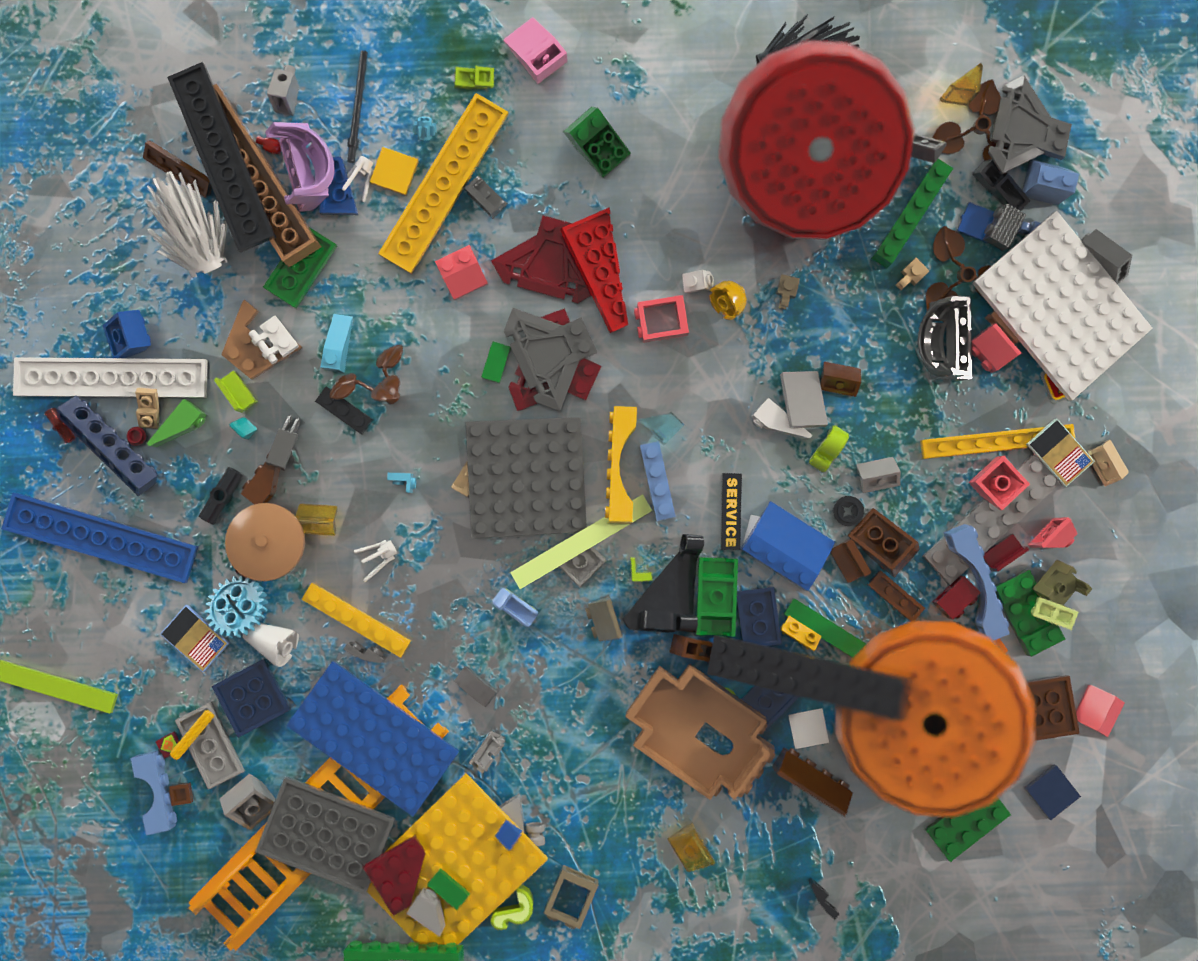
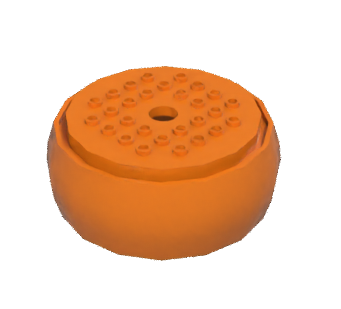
(985, 712)

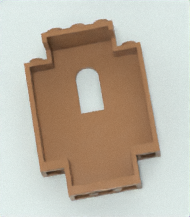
(673, 713)

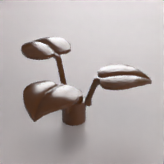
(985, 102)
(946, 246)
(385, 391)

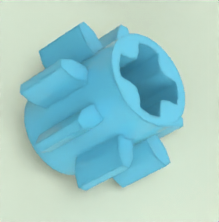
(424, 128)

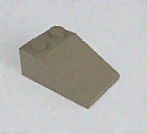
(604, 620)

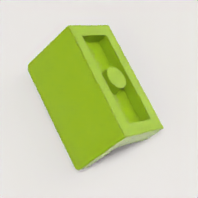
(236, 391)
(639, 576)

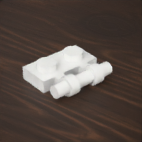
(278, 336)

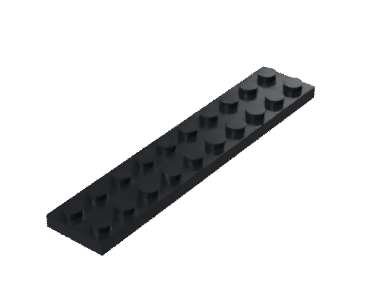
(221, 157)

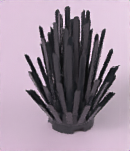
(789, 39)

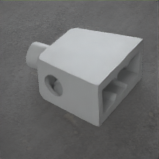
(284, 90)

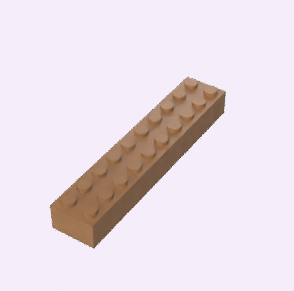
(293, 236)

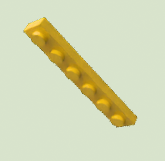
(356, 620)

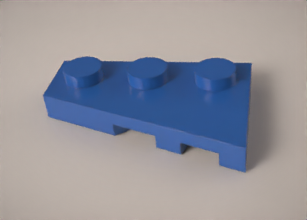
(338, 201)

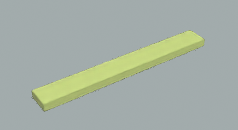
(575, 545)

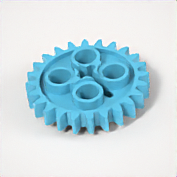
(221, 619)

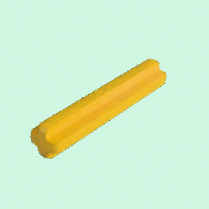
(192, 734)

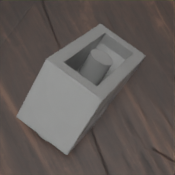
(428, 911)

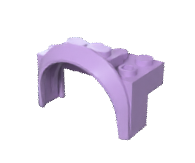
(307, 189)

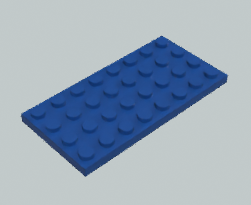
(373, 738)

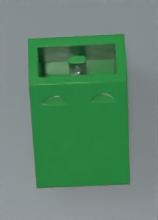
(597, 141)

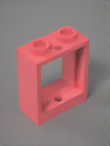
(681, 317)

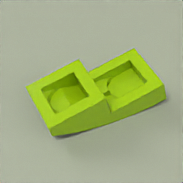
(474, 78)

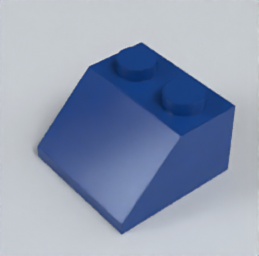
(127, 334)

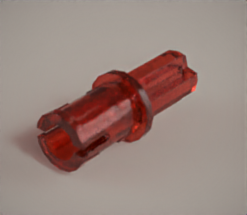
(63, 431)

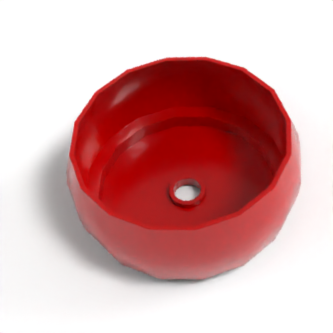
(809, 95)

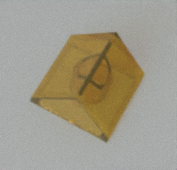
(965, 88)
(691, 848)

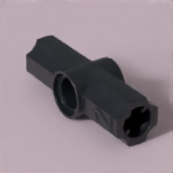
(214, 506)

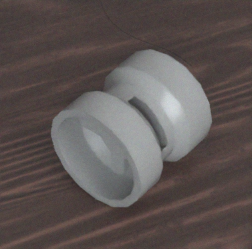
(535, 832)

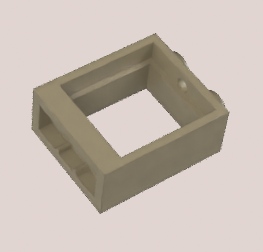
(577, 878)

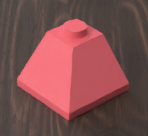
(1056, 534)

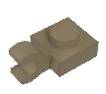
(788, 289)

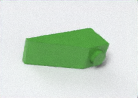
(180, 422)

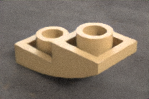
(148, 408)

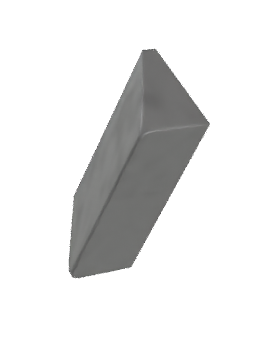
(927, 148)

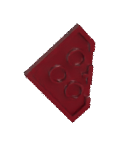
(397, 873)

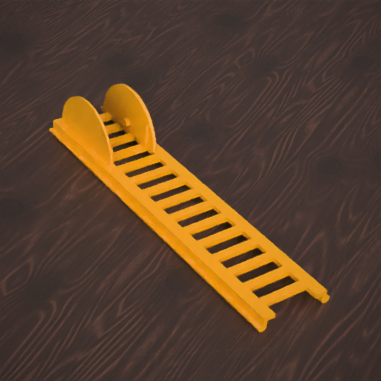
(243, 858)

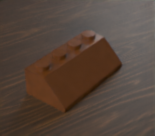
(813, 781)

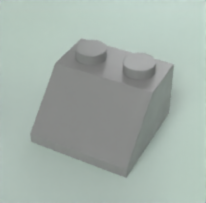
(248, 802)

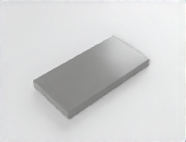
(212, 748)

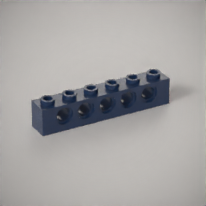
(137, 482)

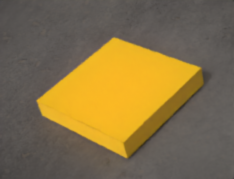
(394, 171)

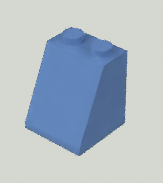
(1049, 182)

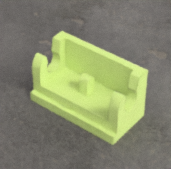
(1054, 613)

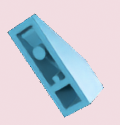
(337, 344)

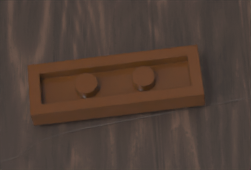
(895, 596)

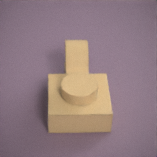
(912, 273)

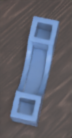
(657, 481)
(151, 769)

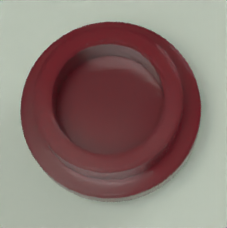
(136, 436)

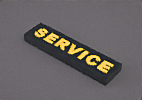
(731, 511)

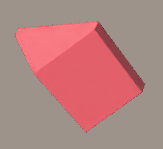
(1099, 710)

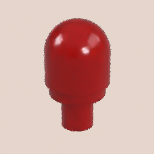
(269, 144)

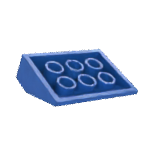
(788, 546)

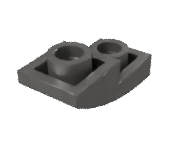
(371, 654)
(475, 686)

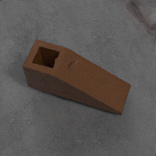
(262, 485)

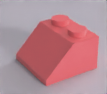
(461, 272)
(993, 348)
(999, 482)

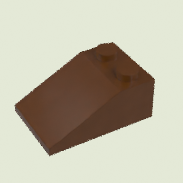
(884, 542)

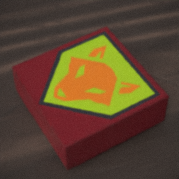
(167, 744)

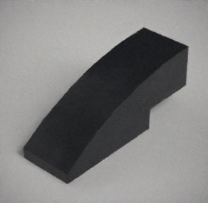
(1000, 185)

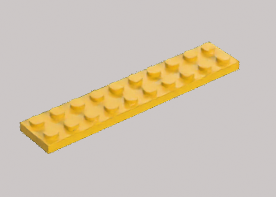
(443, 183)

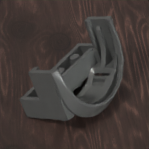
(956, 316)

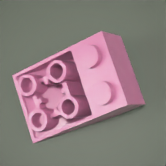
(536, 50)

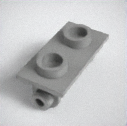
(489, 747)

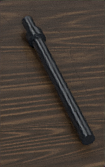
(353, 142)

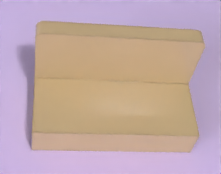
(1108, 463)

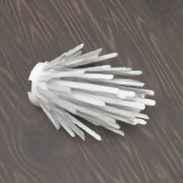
(190, 234)

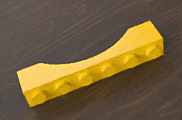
(620, 505)

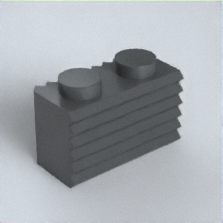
(1004, 227)

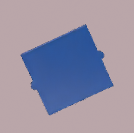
(975, 221)

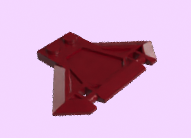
(544, 264)
(580, 385)

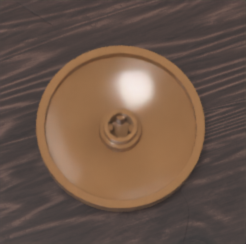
(264, 542)

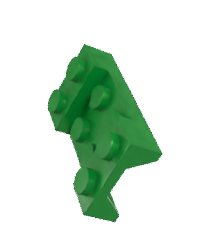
(717, 596)
(1017, 602)

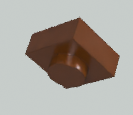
(181, 794)

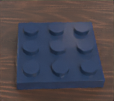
(251, 698)

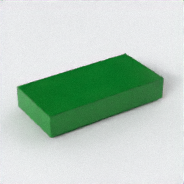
(496, 362)
(448, 889)

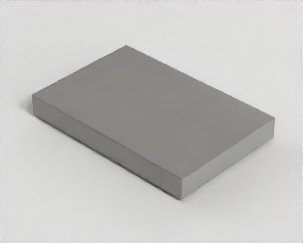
(803, 399)

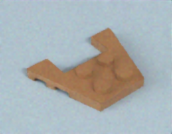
(241, 350)

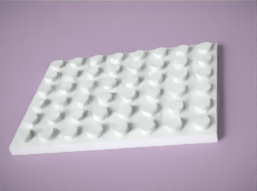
(1062, 306)

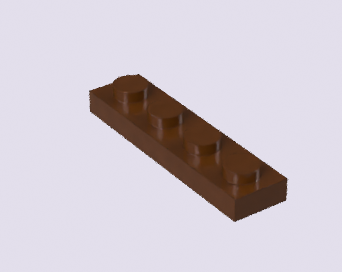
(168, 162)

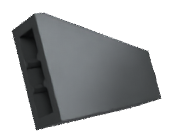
(1109, 255)

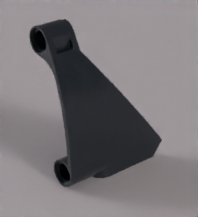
(670, 598)

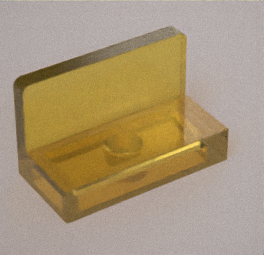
(317, 519)

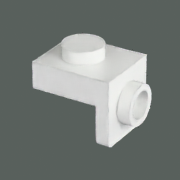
(697, 281)

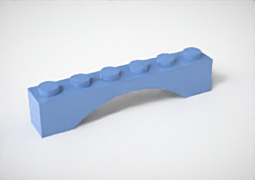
(989, 616)

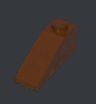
(691, 647)

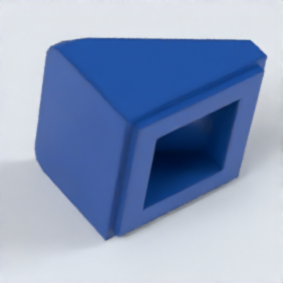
(508, 834)

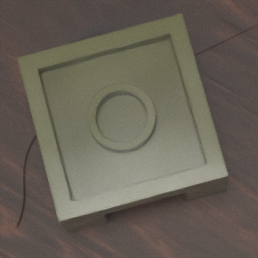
(1060, 584)

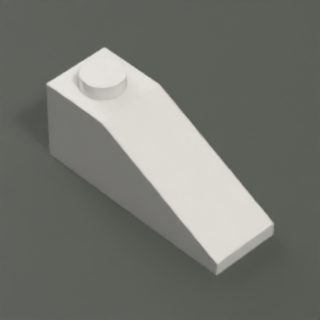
(775, 419)

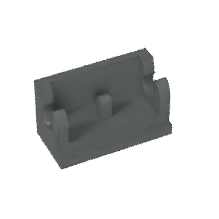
(485, 197)

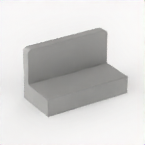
(879, 474)

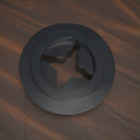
(857, 510)

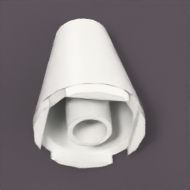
(273, 642)

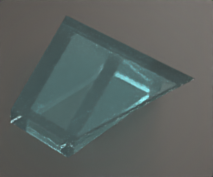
(662, 426)

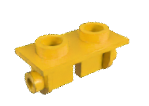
(801, 633)

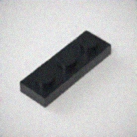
(344, 411)

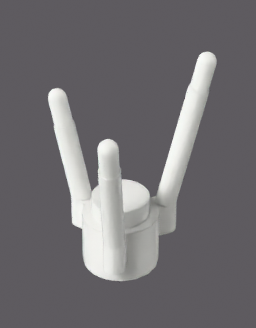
(362, 167)
(386, 551)

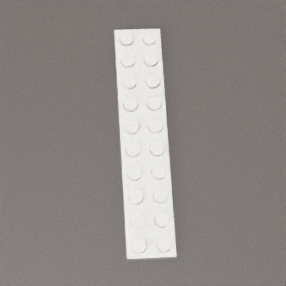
(109, 377)

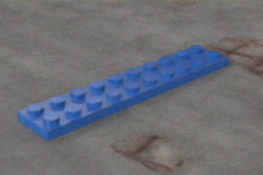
(99, 537)

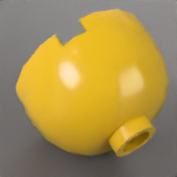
(728, 299)

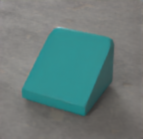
(243, 428)

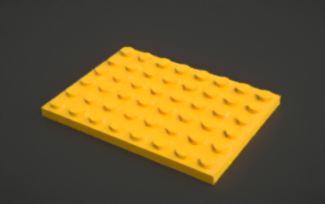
(462, 842)

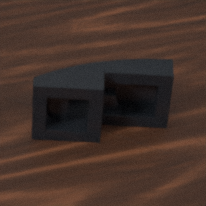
(821, 895)

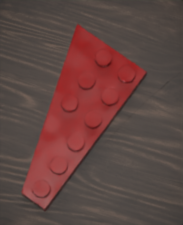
(597, 260)

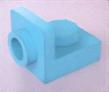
(399, 478)

